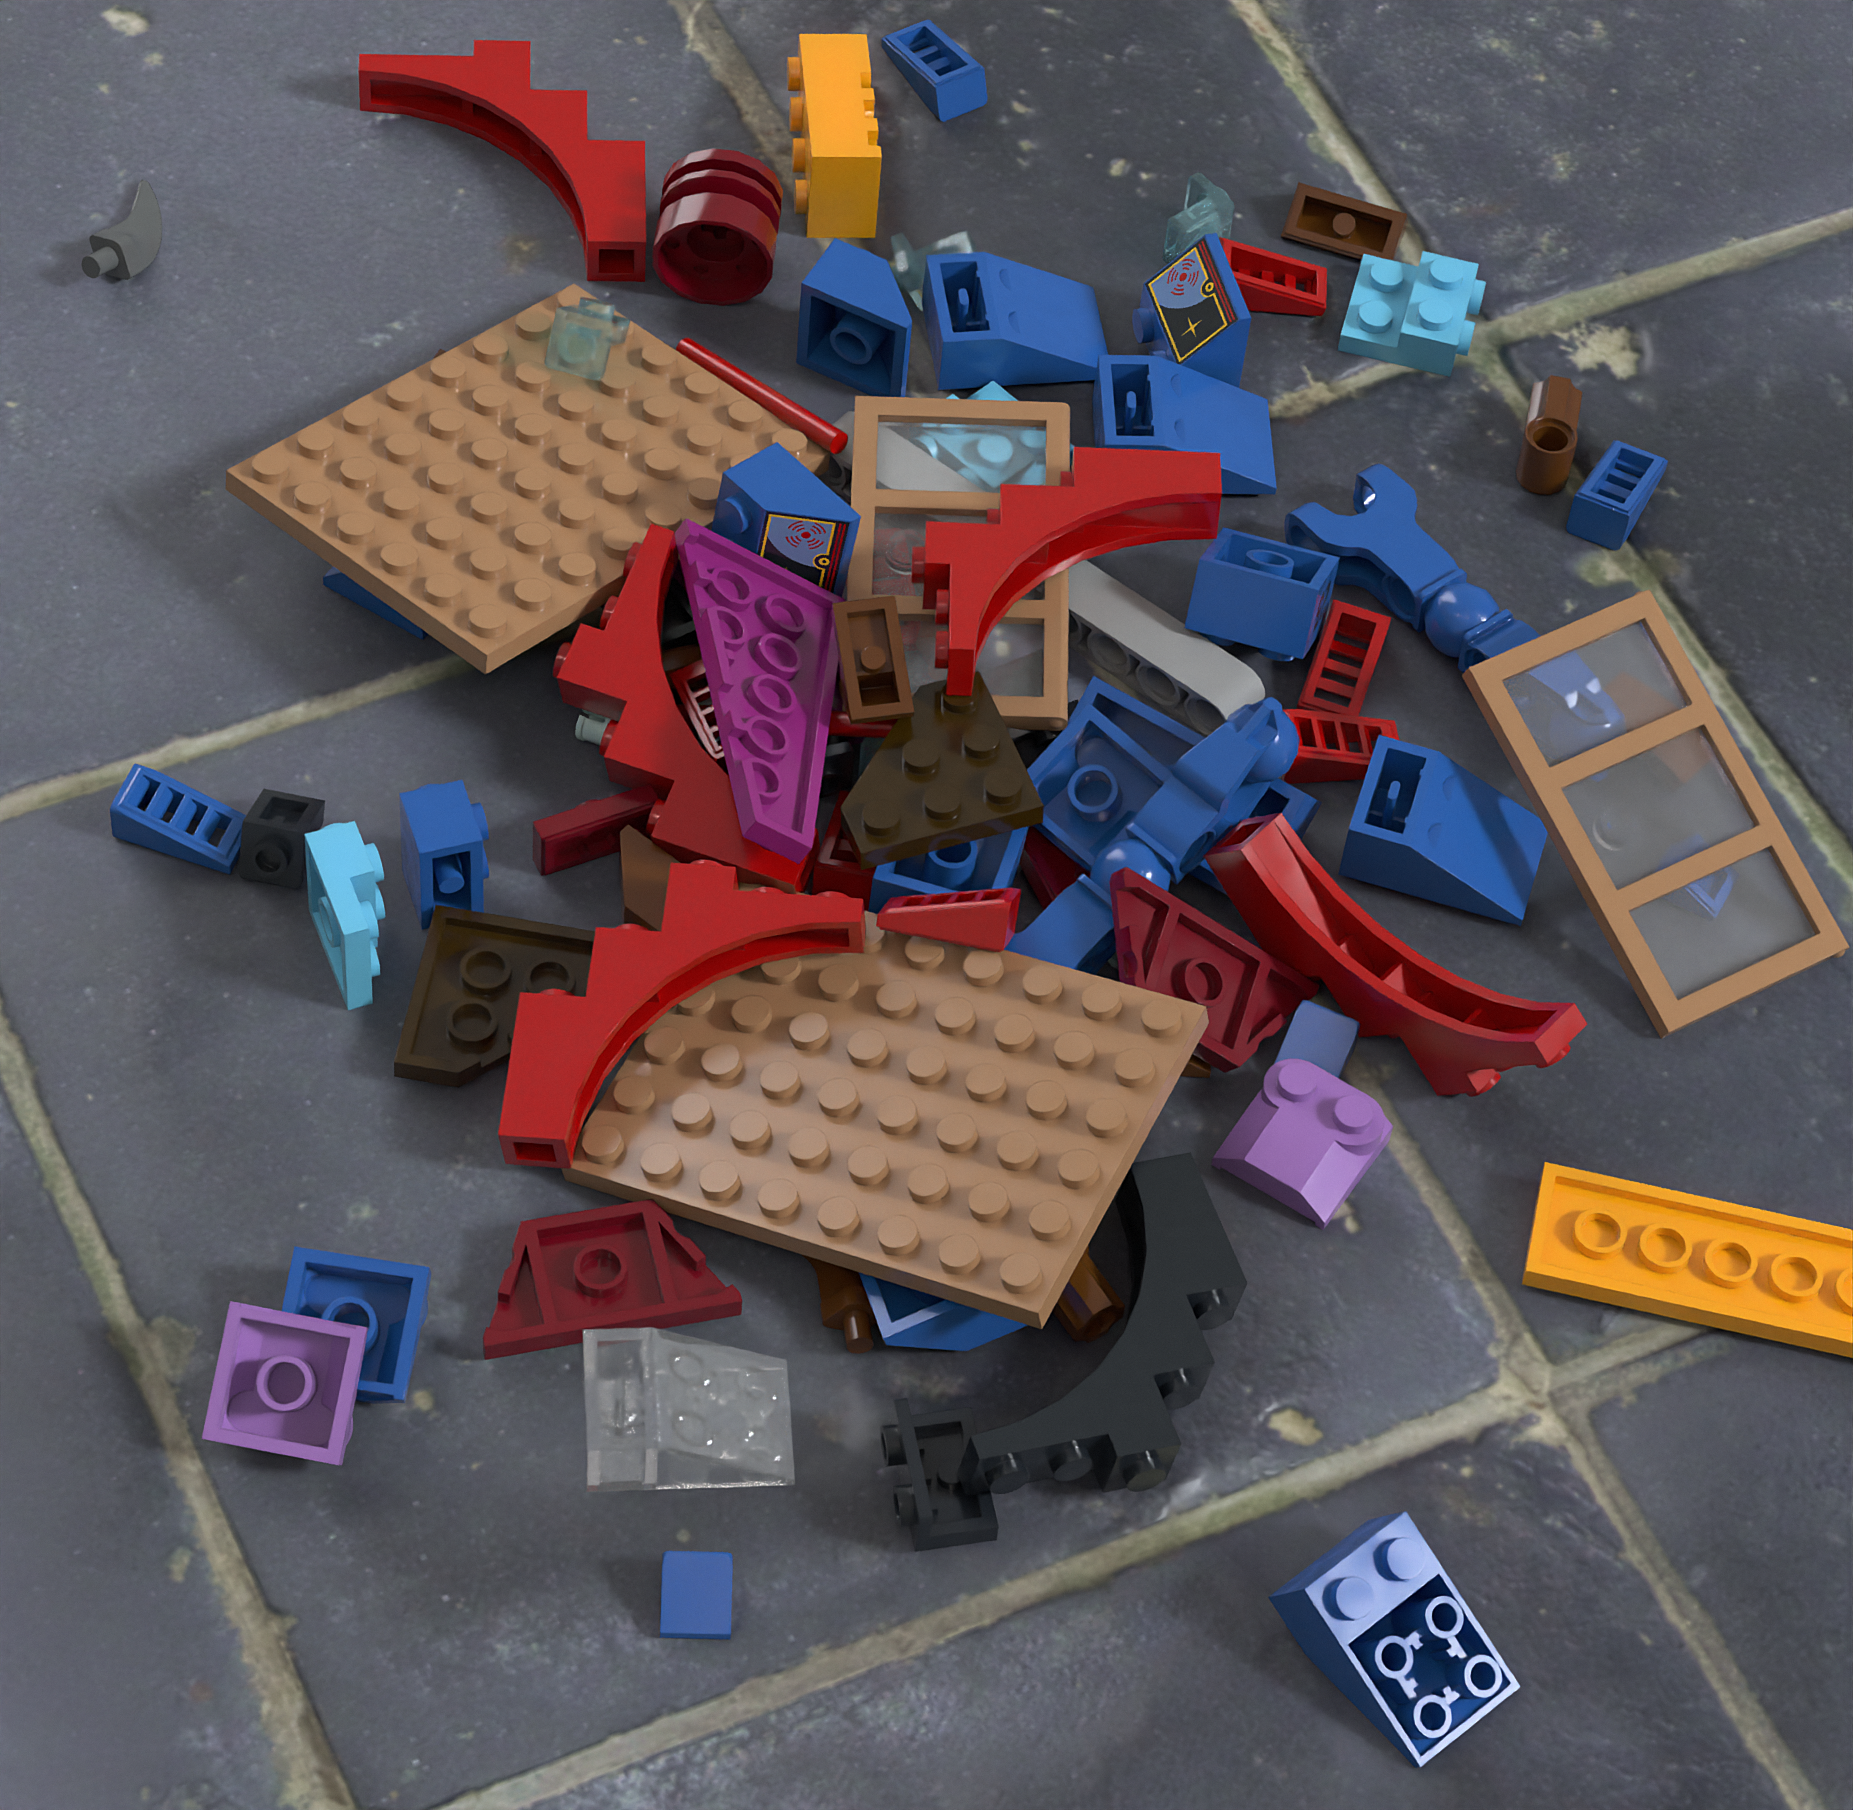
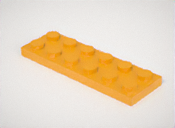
(1692, 1259)

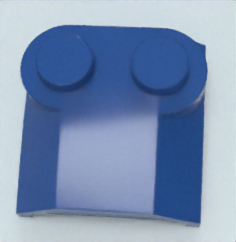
(1092, 785)
(369, 1294)

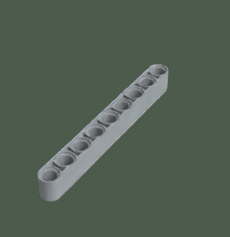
(1129, 636)

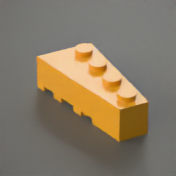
(836, 136)

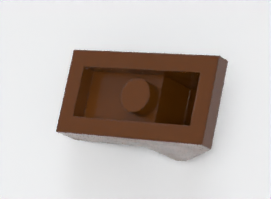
(871, 660)

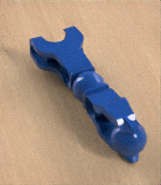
(1407, 569)
(1191, 812)

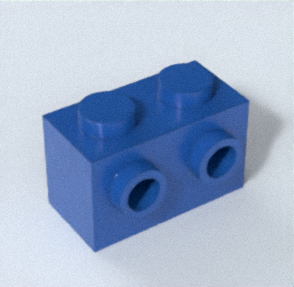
(443, 849)

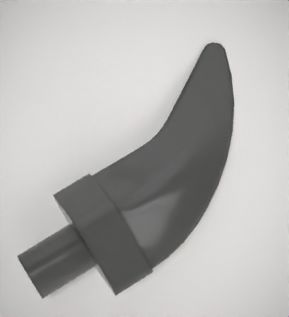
(131, 244)

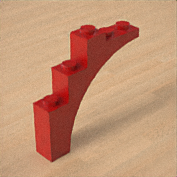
(545, 130)
(1039, 530)
(647, 740)
(1310, 924)
(635, 976)

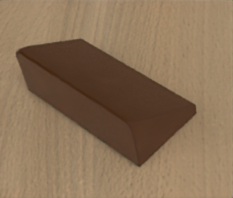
(1343, 224)

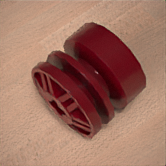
(717, 227)

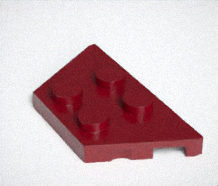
(1195, 959)
(602, 1273)

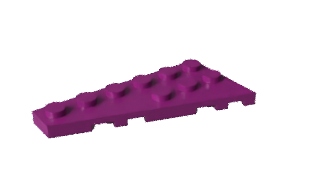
(769, 679)

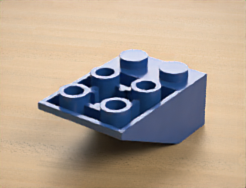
(1007, 323)
(1170, 407)
(1442, 834)
(1396, 1637)

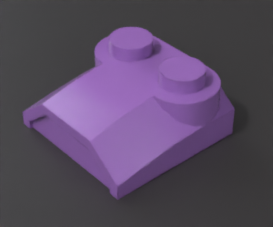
(1305, 1139)
(285, 1383)

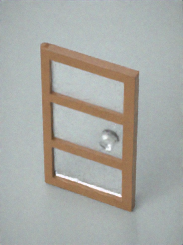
(947, 465)
(1655, 812)

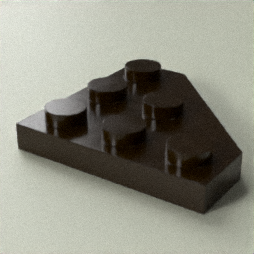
(940, 780)
(471, 989)

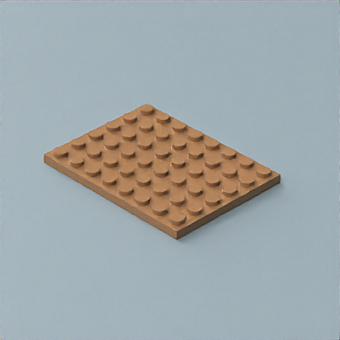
(508, 490)
(898, 1112)

